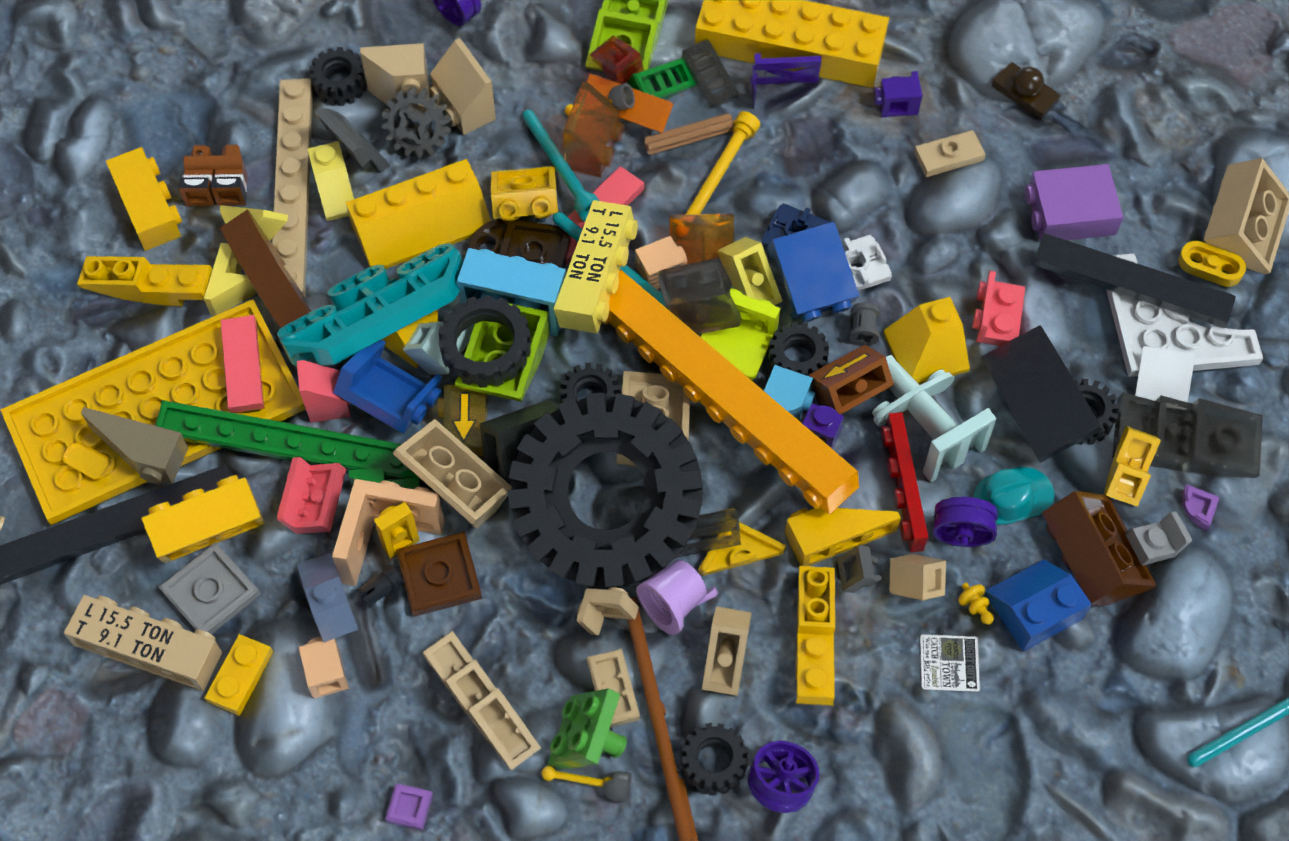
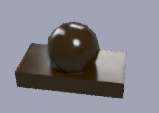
(1027, 89)

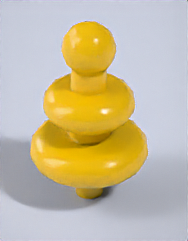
(978, 604)

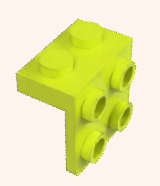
(749, 342)

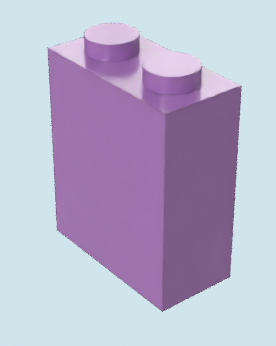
(1074, 202)

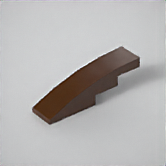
(265, 269)

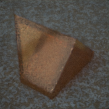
(702, 234)

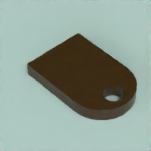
(525, 239)

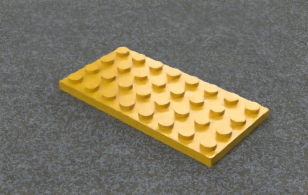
(173, 369)

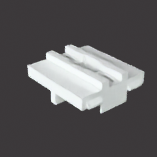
(868, 252)

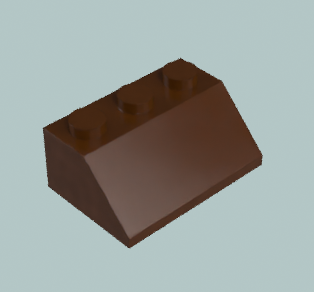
(1097, 548)

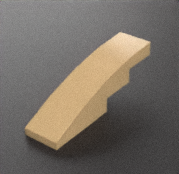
(481, 701)

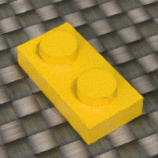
(396, 528)
(239, 674)

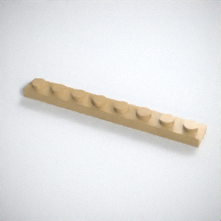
(293, 175)

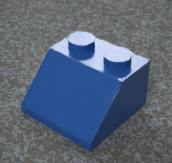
(1038, 603)

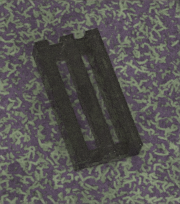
(715, 543)

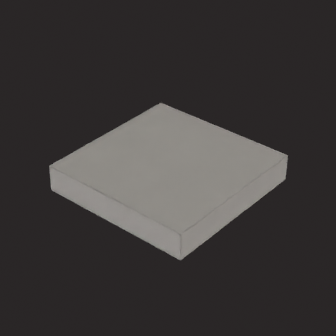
(209, 590)

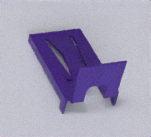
(775, 66)

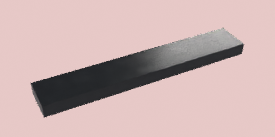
(1134, 280)

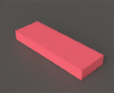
(242, 364)

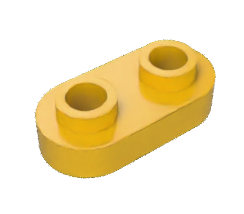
(1211, 263)

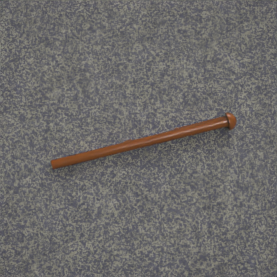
(675, 786)

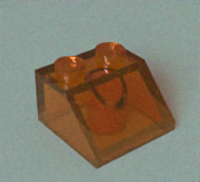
(591, 132)

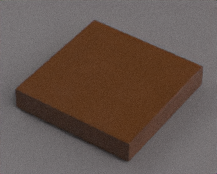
(439, 574)

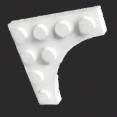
(1153, 326)

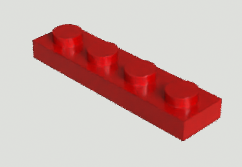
(907, 493)

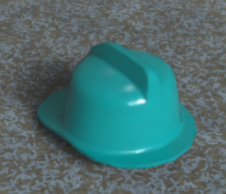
(1016, 493)

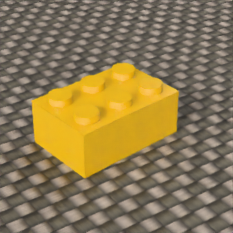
(202, 519)

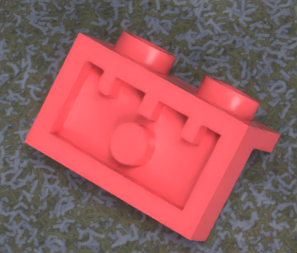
(1000, 311)

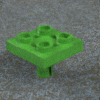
(586, 731)

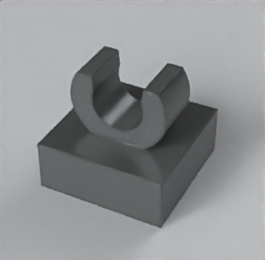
(857, 569)

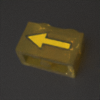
(462, 414)

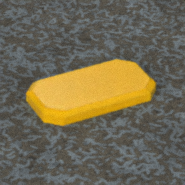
(86, 460)

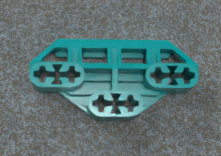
(373, 307)

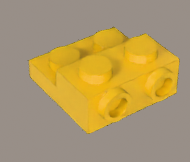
(524, 193)

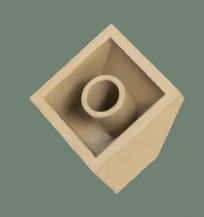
(395, 69)
(463, 89)

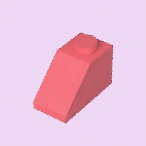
(317, 389)

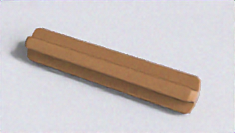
(688, 133)

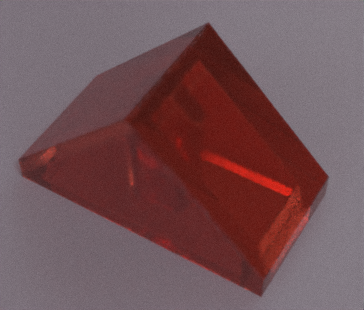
(617, 60)

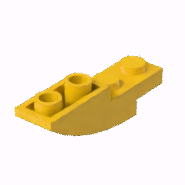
(144, 282)
(815, 636)

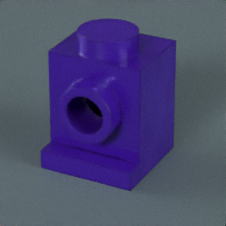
(898, 96)
(824, 422)

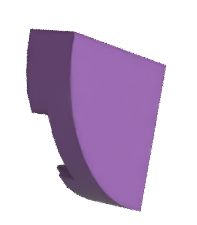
(1199, 506)

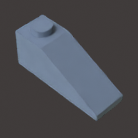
(327, 597)

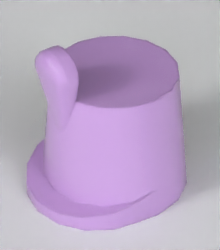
(672, 595)

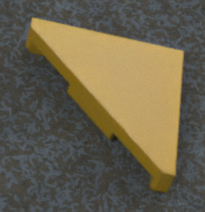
(753, 548)

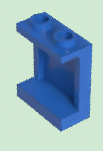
(814, 271)
(386, 389)

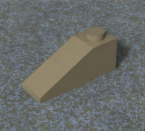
(148, 449)

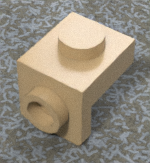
(604, 603)

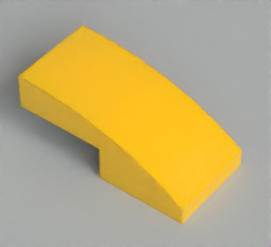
(1130, 466)

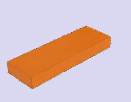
(647, 111)

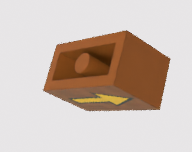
(851, 379)

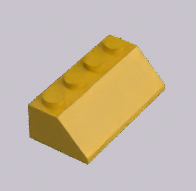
(418, 214)

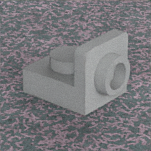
(1160, 539)

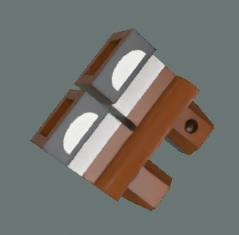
(214, 177)

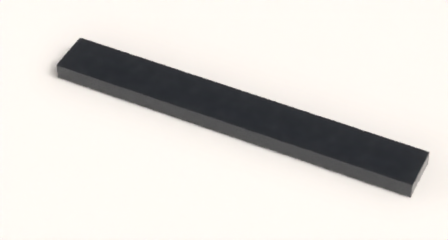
(96, 528)

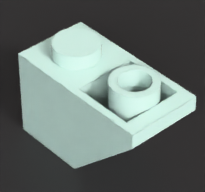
(425, 350)

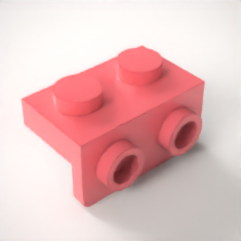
(311, 496)

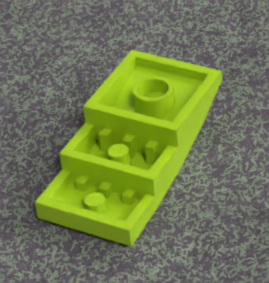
(631, 21)

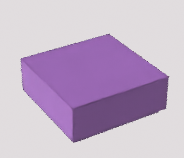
(409, 807)

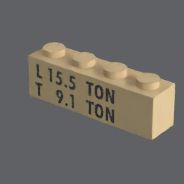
(144, 641)

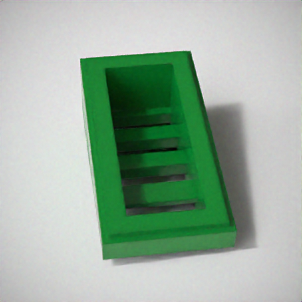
(641, 80)

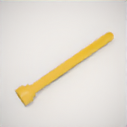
(744, 128)

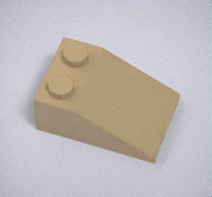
(660, 393)

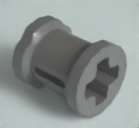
(864, 324)

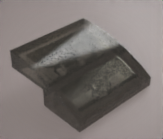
(700, 296)

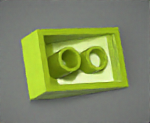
(493, 340)

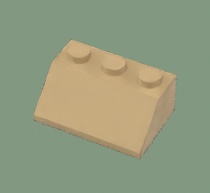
(1249, 214)
(454, 472)

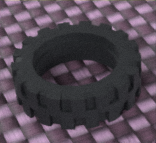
(474, 312)

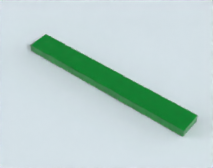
(281, 439)

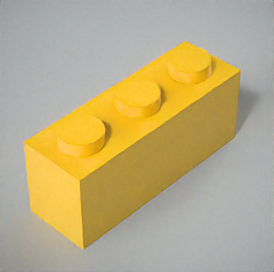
(145, 198)

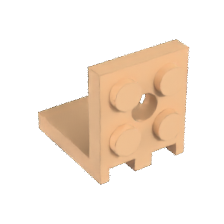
(364, 506)

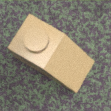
(726, 651)

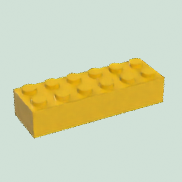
(843, 37)

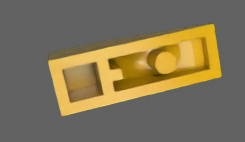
(820, 536)

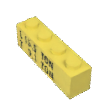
(595, 267)

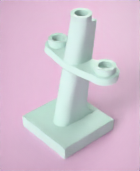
(949, 439)

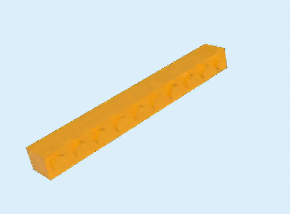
(731, 397)

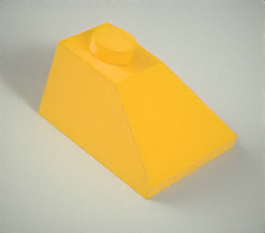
(929, 340)

